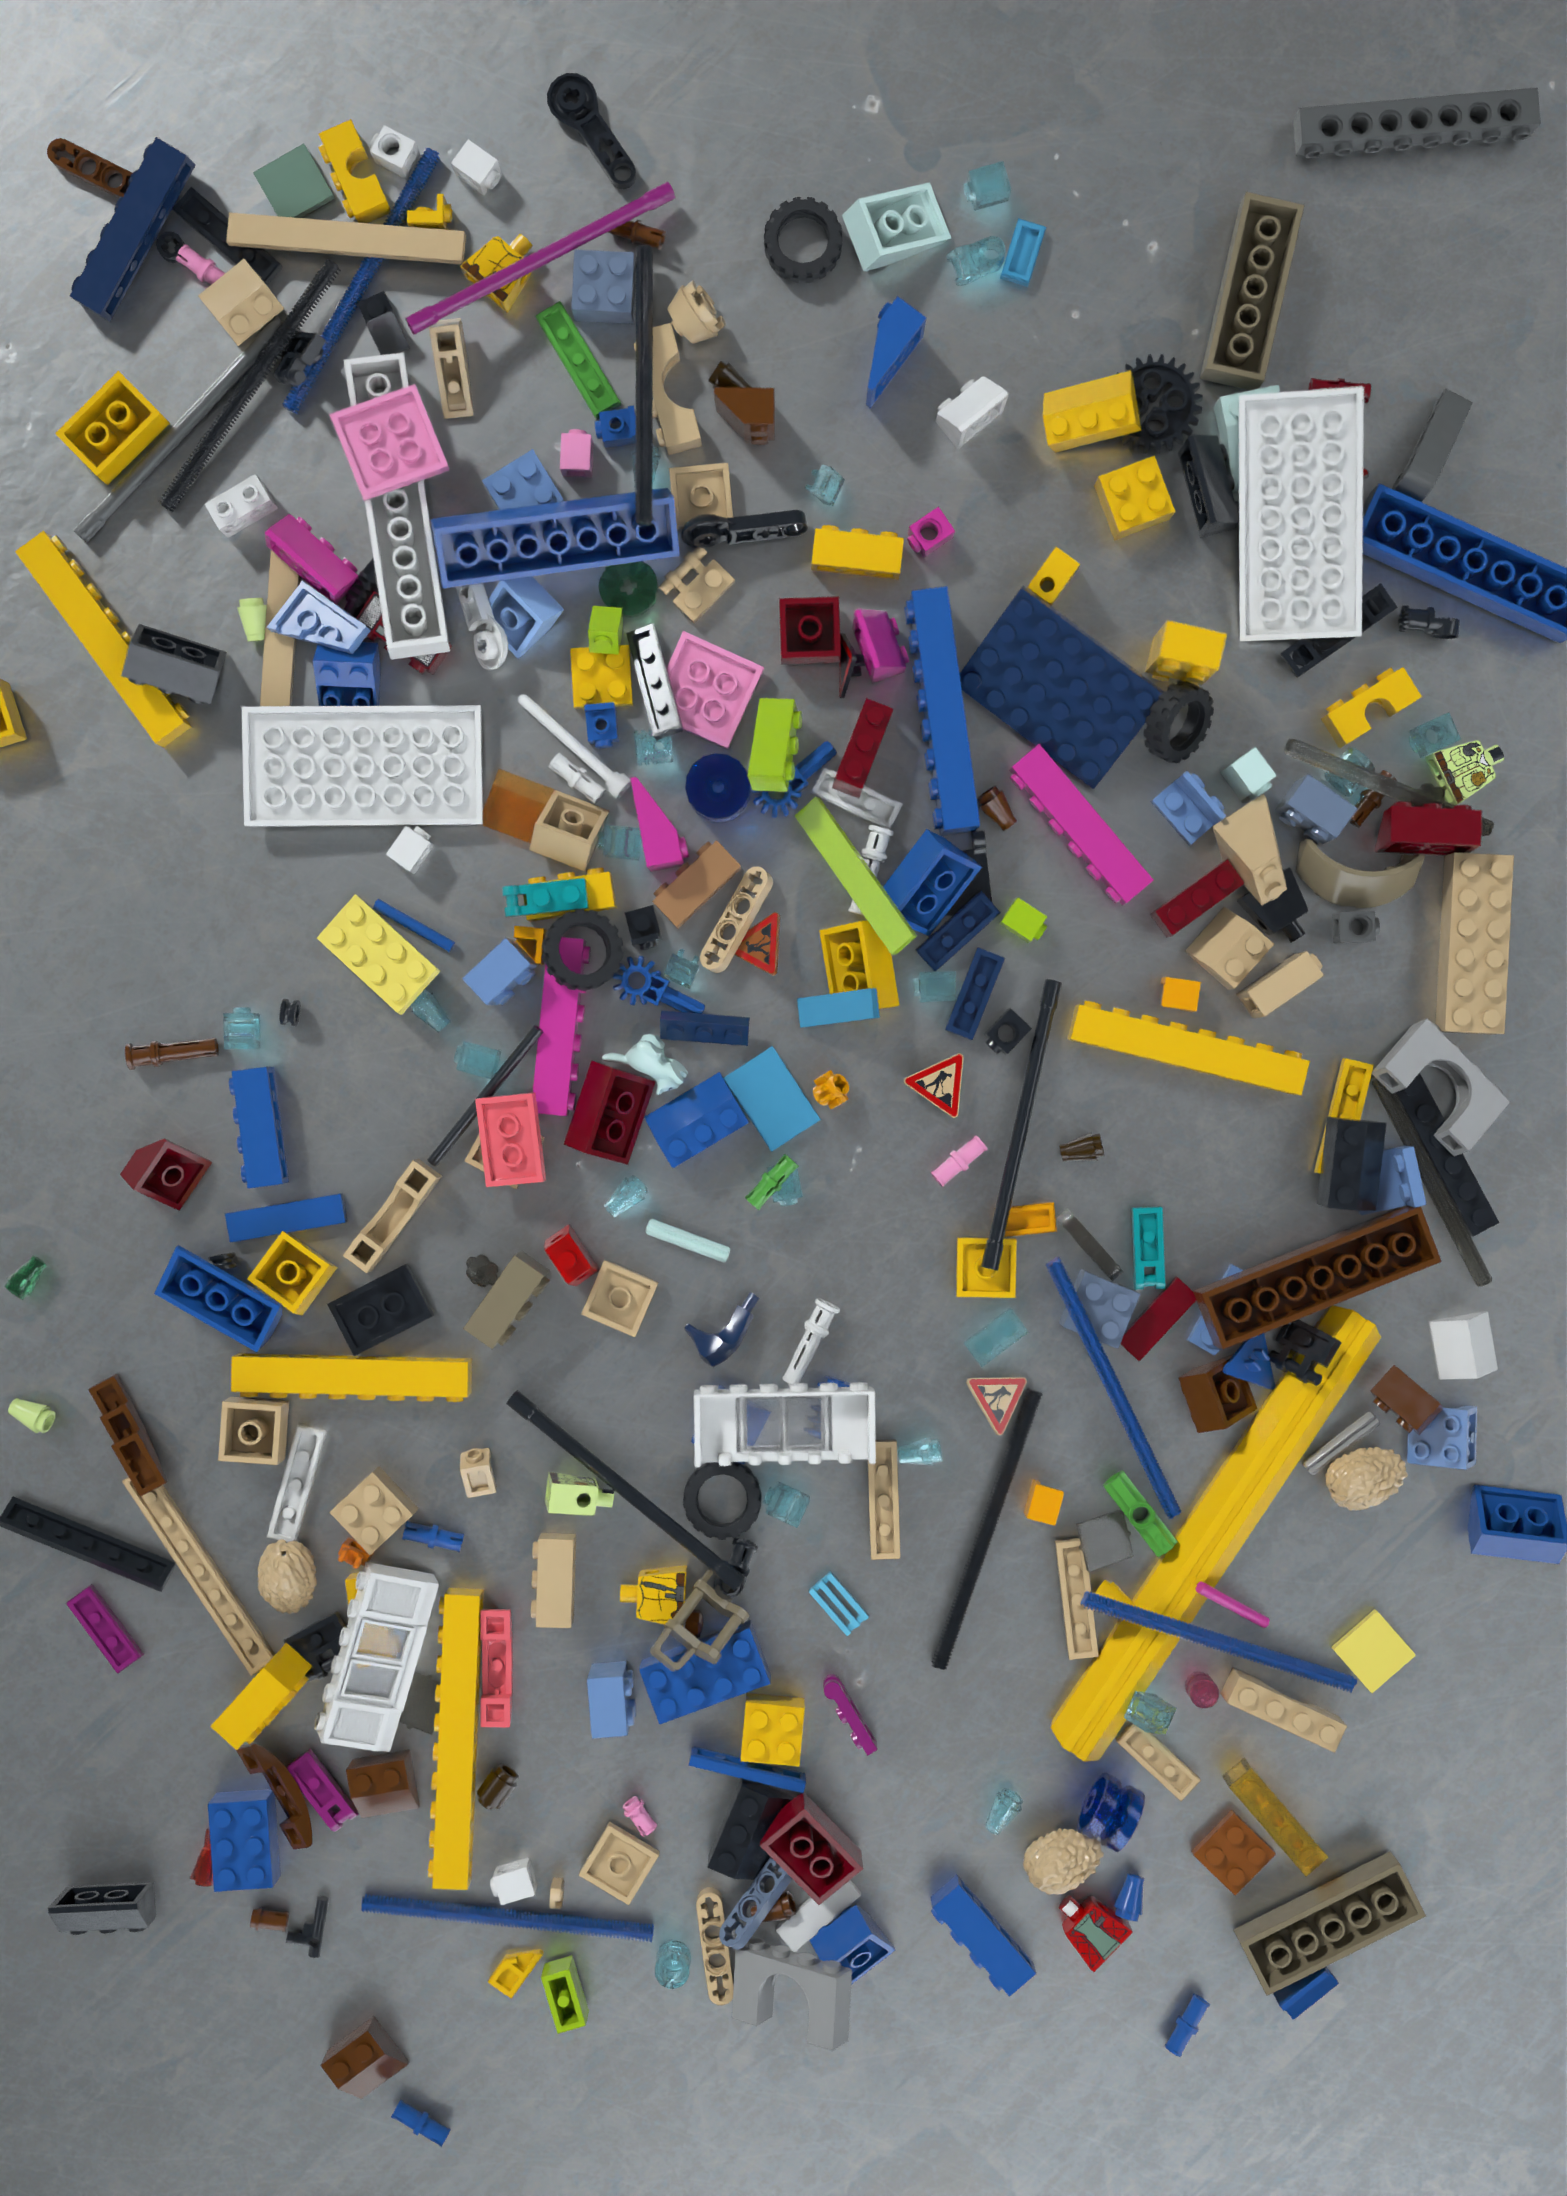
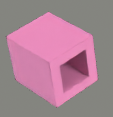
(576, 454)

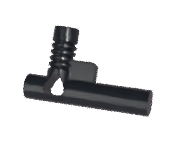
(312, 1930)

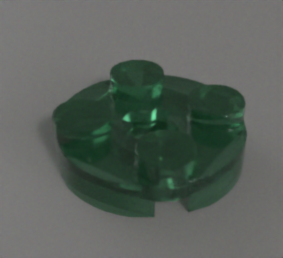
(642, 597)

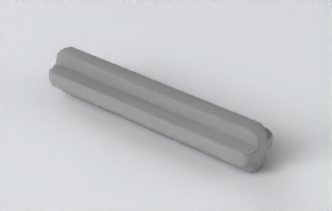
(1341, 1443)

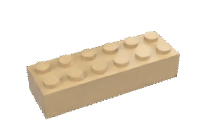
(1474, 943)

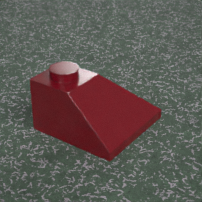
(165, 1172)

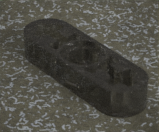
(1089, 1245)

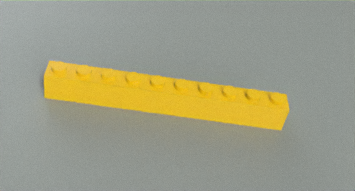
(456, 1739)

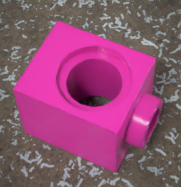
(938, 522)

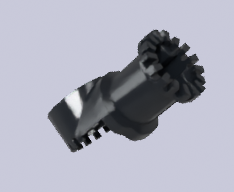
(1425, 620)
(740, 1560)

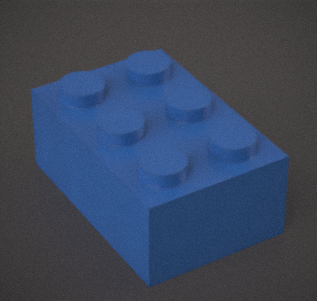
(244, 1840)

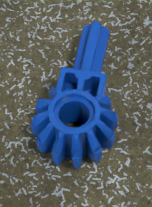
(803, 771)
(655, 988)

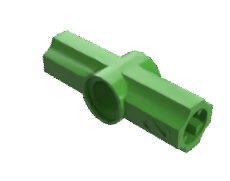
(1151, 1527)

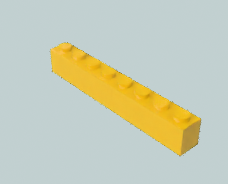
(100, 634)
(1189, 1049)
(351, 1376)

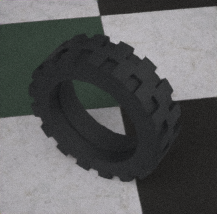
(795, 210)
(1164, 713)
(603, 928)
(726, 1529)

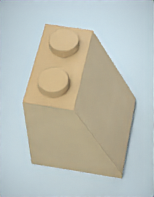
(1252, 849)

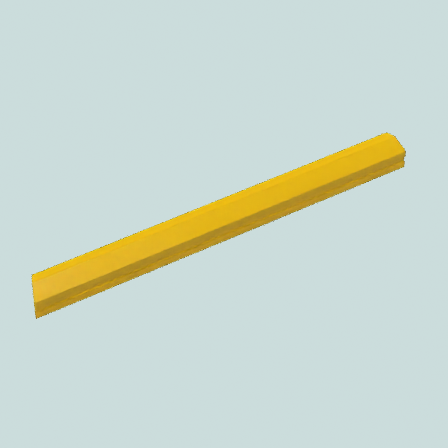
(1211, 1537)

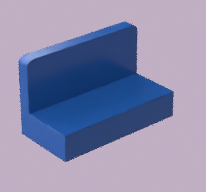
(1305, 1992)

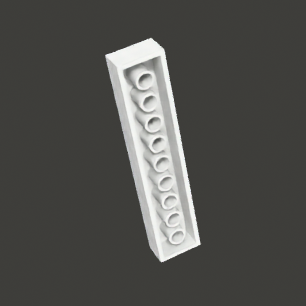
(401, 534)

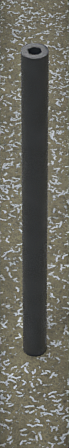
(488, 1091)

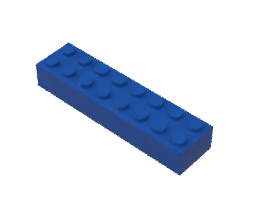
(552, 538)
(1466, 562)
(943, 711)

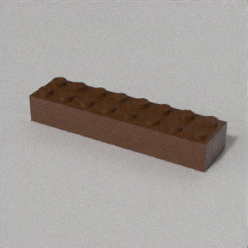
(1317, 1276)

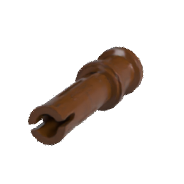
(158, 1053)

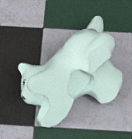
(649, 1058)

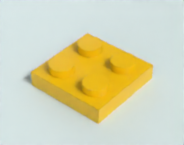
(601, 677)
(983, 1282)

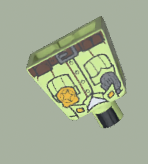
(1464, 769)
(563, 1493)

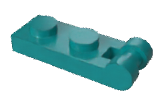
(546, 897)
(1148, 1247)

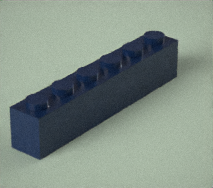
(132, 229)

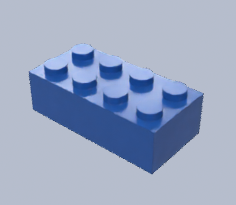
(701, 1682)

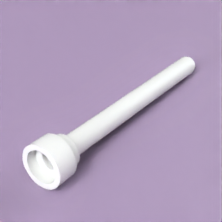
(616, 782)

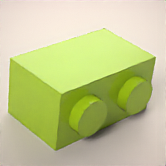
(565, 1994)

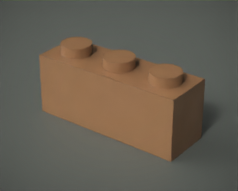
(696, 883)

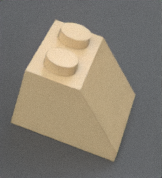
(241, 302)
(568, 830)
(1229, 948)

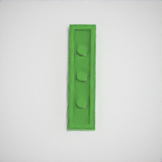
(577, 359)

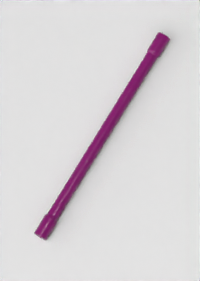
(432, 314)

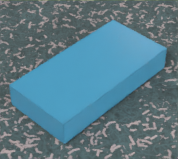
(1023, 252)

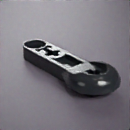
(589, 124)
(711, 529)

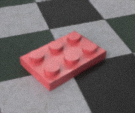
(510, 1139)

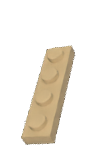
(884, 1502)
(1074, 1582)

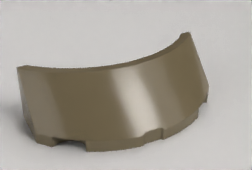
(1351, 886)

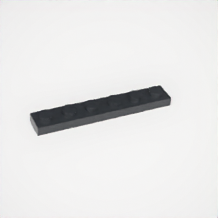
(1453, 1170)
(86, 1544)

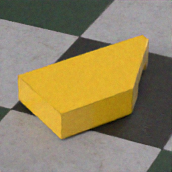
(514, 1970)

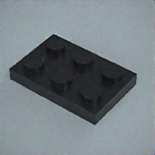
(380, 1309)

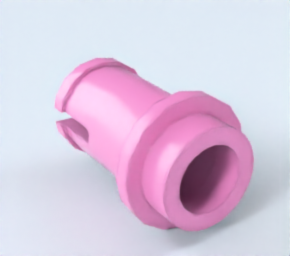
(639, 1816)

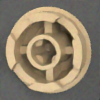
(694, 314)

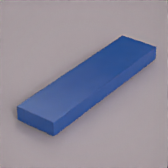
(286, 1217)
(751, 1771)

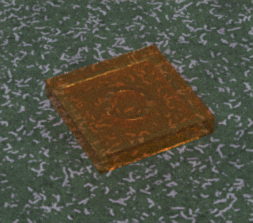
(515, 805)

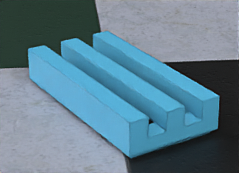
(854, 1622)

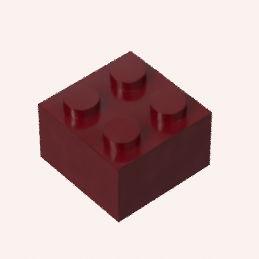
(810, 630)

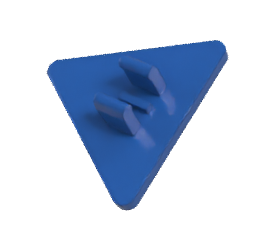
(1252, 1363)

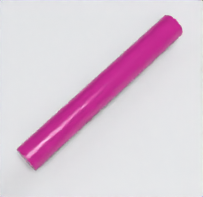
(1232, 1604)

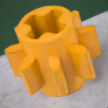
(831, 1089)

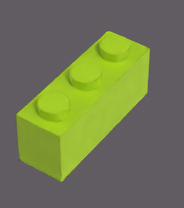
(774, 745)

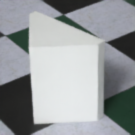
(1463, 1346)

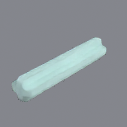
(687, 1240)

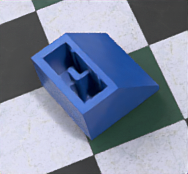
(348, 677)

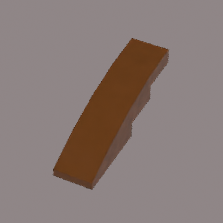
(128, 1434)

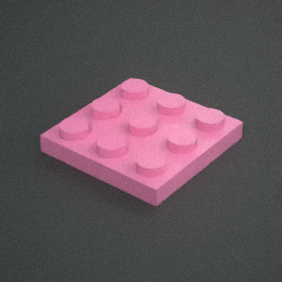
(389, 442)
(711, 688)

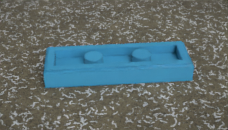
(838, 1007)

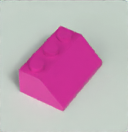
(311, 557)

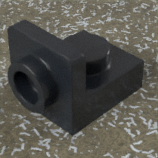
(643, 927)

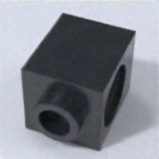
(1018, 1025)

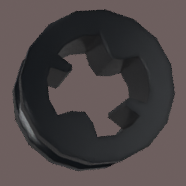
(162, 245)
(289, 1012)
(223, 1261)

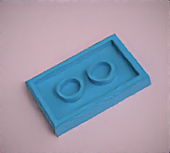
(771, 1098)

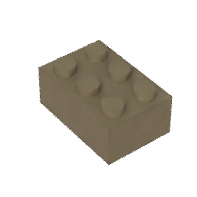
(508, 1300)

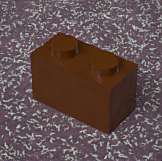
(1406, 1400)

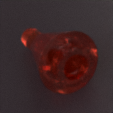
(202, 1870)

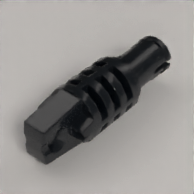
(361, 590)

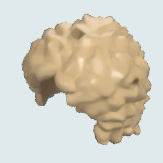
(1365, 1477)
(287, 1579)
(1061, 1860)

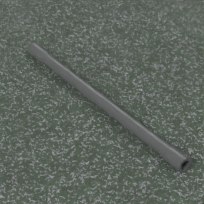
(96, 519)

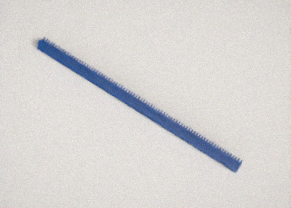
(362, 277)
(1113, 1387)
(1218, 1641)
(506, 1918)

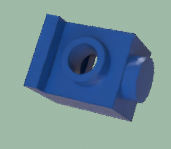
(617, 437)
(608, 713)

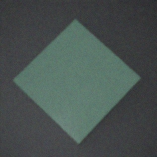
(294, 184)

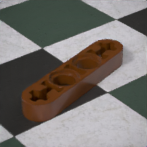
(99, 177)

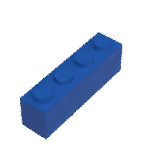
(259, 1127)
(982, 1935)

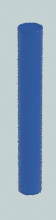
(414, 925)

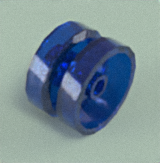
(718, 770)
(1111, 1812)

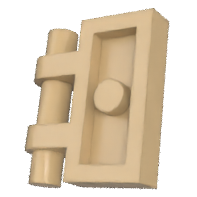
(702, 590)

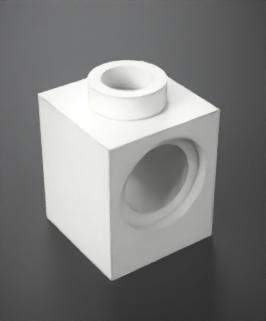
(403, 160)
(476, 167)
(411, 848)
(514, 1881)

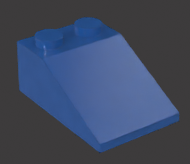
(897, 336)

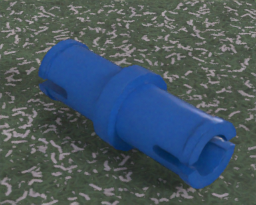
(433, 1536)
(1187, 2025)
(421, 2123)

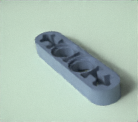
(764, 1902)

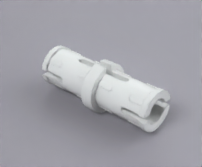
(577, 778)

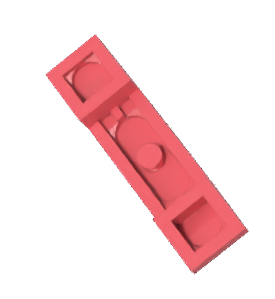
(496, 1667)

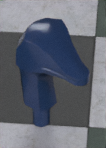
(720, 1346)

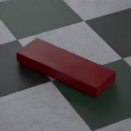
(1158, 1318)

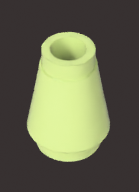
(253, 618)
(33, 1415)

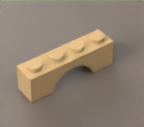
(678, 424)
(393, 1216)
(1282, 1711)

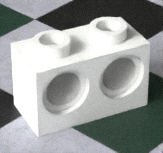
(241, 506)

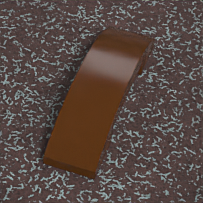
(298, 1824)

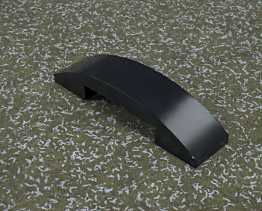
(1311, 651)

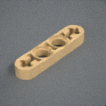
(741, 921)
(714, 1946)

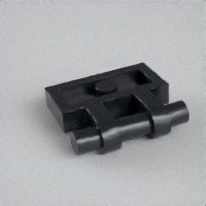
(302, 352)
(1309, 1342)
(316, 1640)

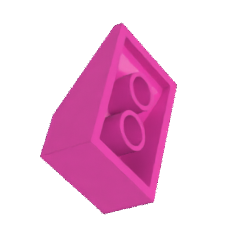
(878, 644)
(659, 837)

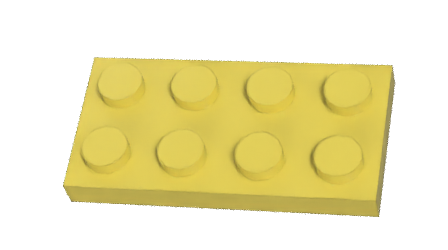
(378, 954)

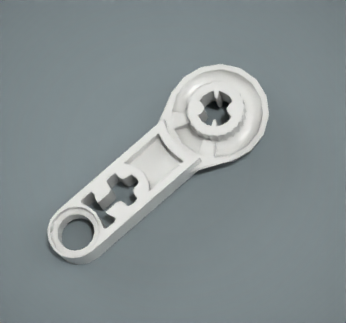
(488, 634)

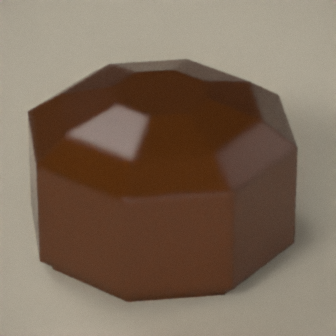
(694, 1623)

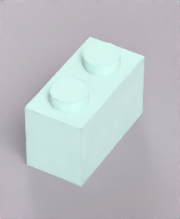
(1249, 775)

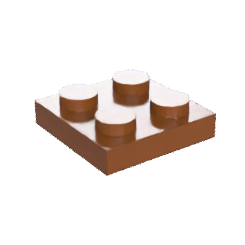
(1233, 1852)

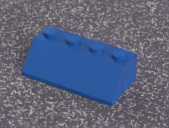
(219, 1299)

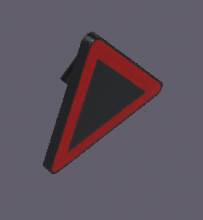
(849, 664)

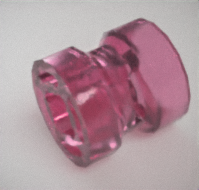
(1197, 1685)

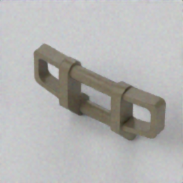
(675, 1627)

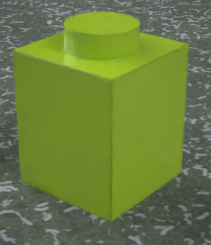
(605, 630)
(1024, 921)

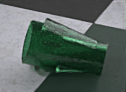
(25, 1278)

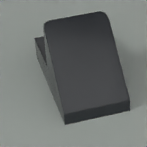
(383, 324)

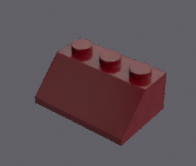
(1429, 829)
(609, 1113)
(812, 1848)

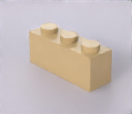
(554, 1580)

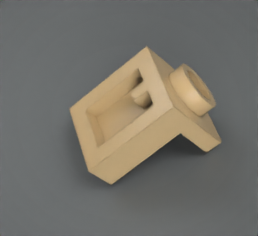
(477, 1472)

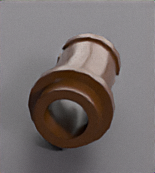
(269, 1920)

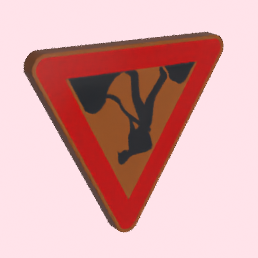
(762, 944)

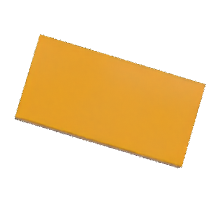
(1031, 1219)

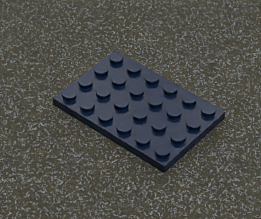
(1059, 687)

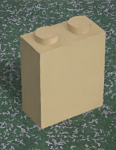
(1280, 984)

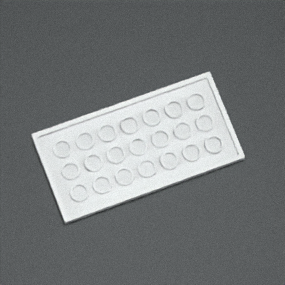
(1301, 514)
(362, 765)

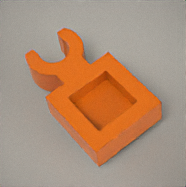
(353, 1553)

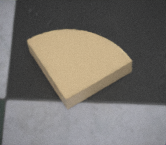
(556, 1893)

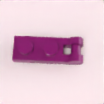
(849, 1713)
(321, 1790)

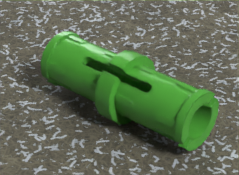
(771, 1181)

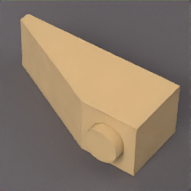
(452, 367)

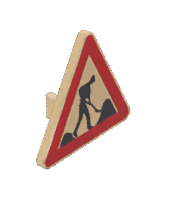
(940, 1084)
(997, 1398)

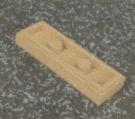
(1158, 1760)

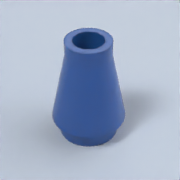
(1130, 1899)

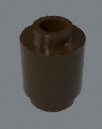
(497, 1787)

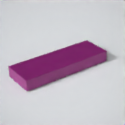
(104, 1628)

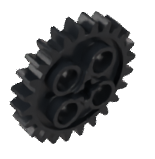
(1175, 419)

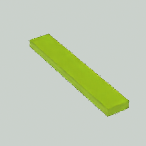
(855, 876)

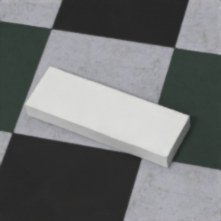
(870, 806)
(812, 1917)

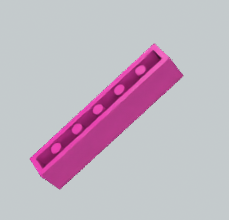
(1080, 825)
(560, 1040)

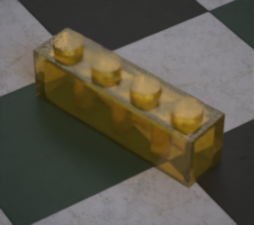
(1275, 1817)

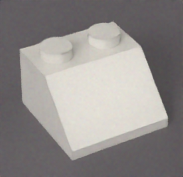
(971, 411)

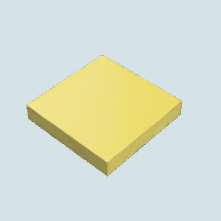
(1373, 1651)

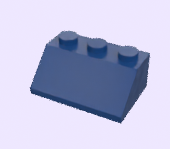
(930, 881)
(696, 1120)
(1517, 1524)

